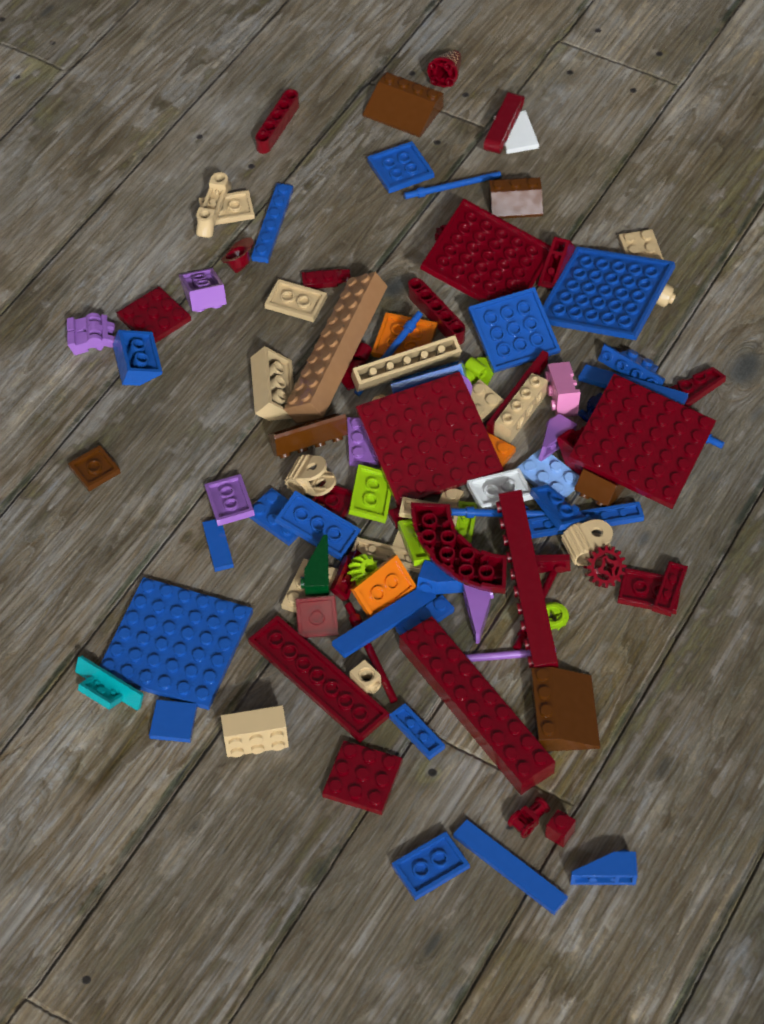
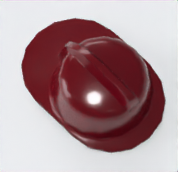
(238, 255)

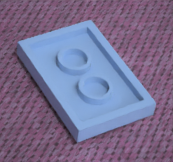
(549, 472)

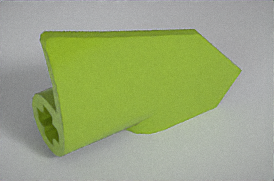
(478, 369)

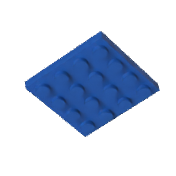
(513, 329)

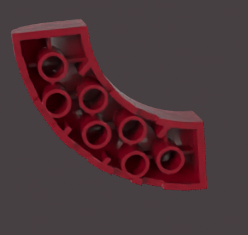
(453, 552)

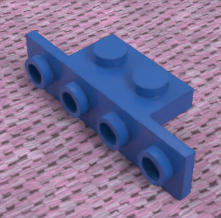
(630, 364)

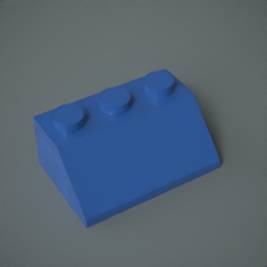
(136, 357)

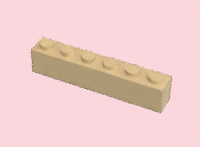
(406, 363)

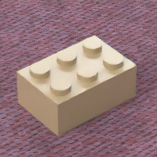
(255, 731)

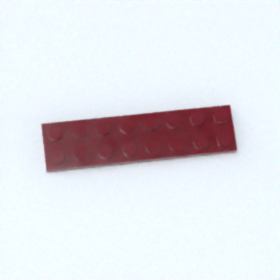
(319, 678)

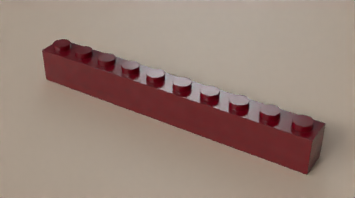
(527, 580)

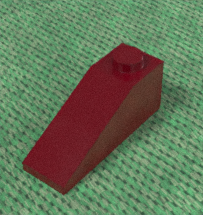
(557, 259)

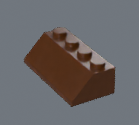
(307, 434)

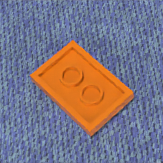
(383, 586)

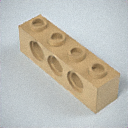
(520, 408)

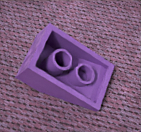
(203, 289)

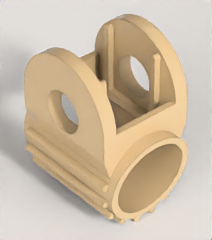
(307, 480)
(580, 540)

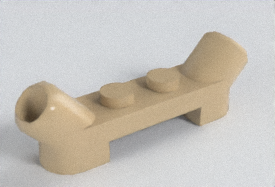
(208, 213)

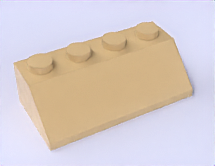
(271, 383)

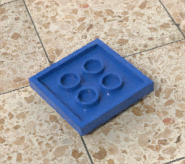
(400, 167)

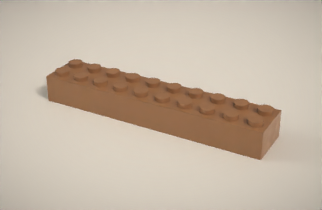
(335, 348)

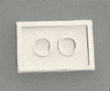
(522, 136)
(487, 489)

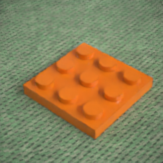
(391, 328)

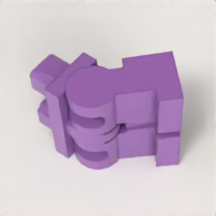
(89, 333)

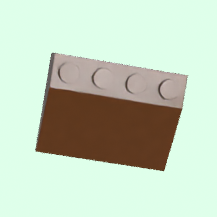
(404, 104)
(564, 709)

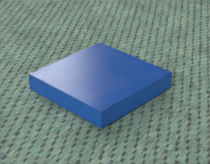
(173, 721)

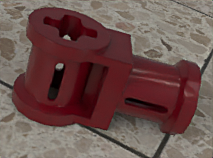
(528, 818)

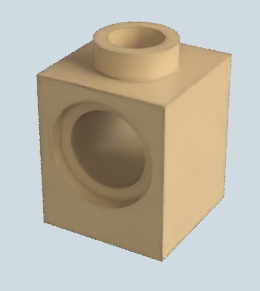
(366, 671)

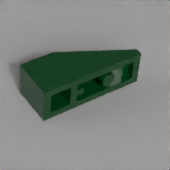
(317, 571)

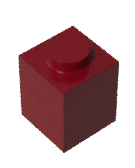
(560, 828)

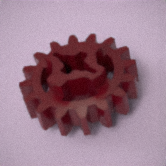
(612, 569)

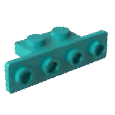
(106, 687)

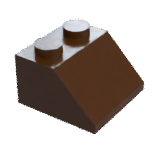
(598, 488)

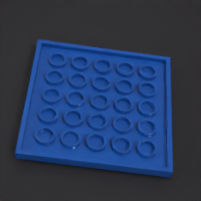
(607, 292)
(176, 642)

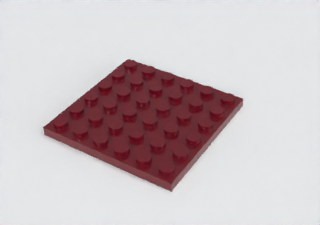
(485, 255)
(428, 438)
(642, 441)

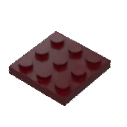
(154, 313)
(362, 777)

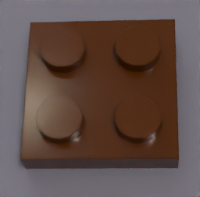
(94, 468)

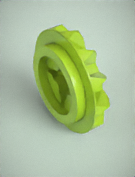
(560, 611)

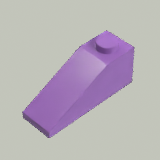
(555, 427)
(478, 607)

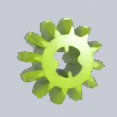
(361, 567)

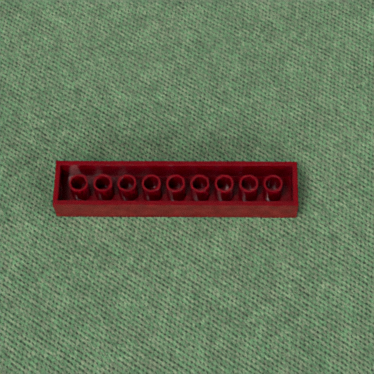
(477, 705)

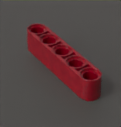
(277, 121)
(504, 123)
(435, 309)

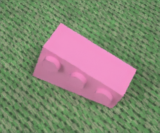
(562, 389)

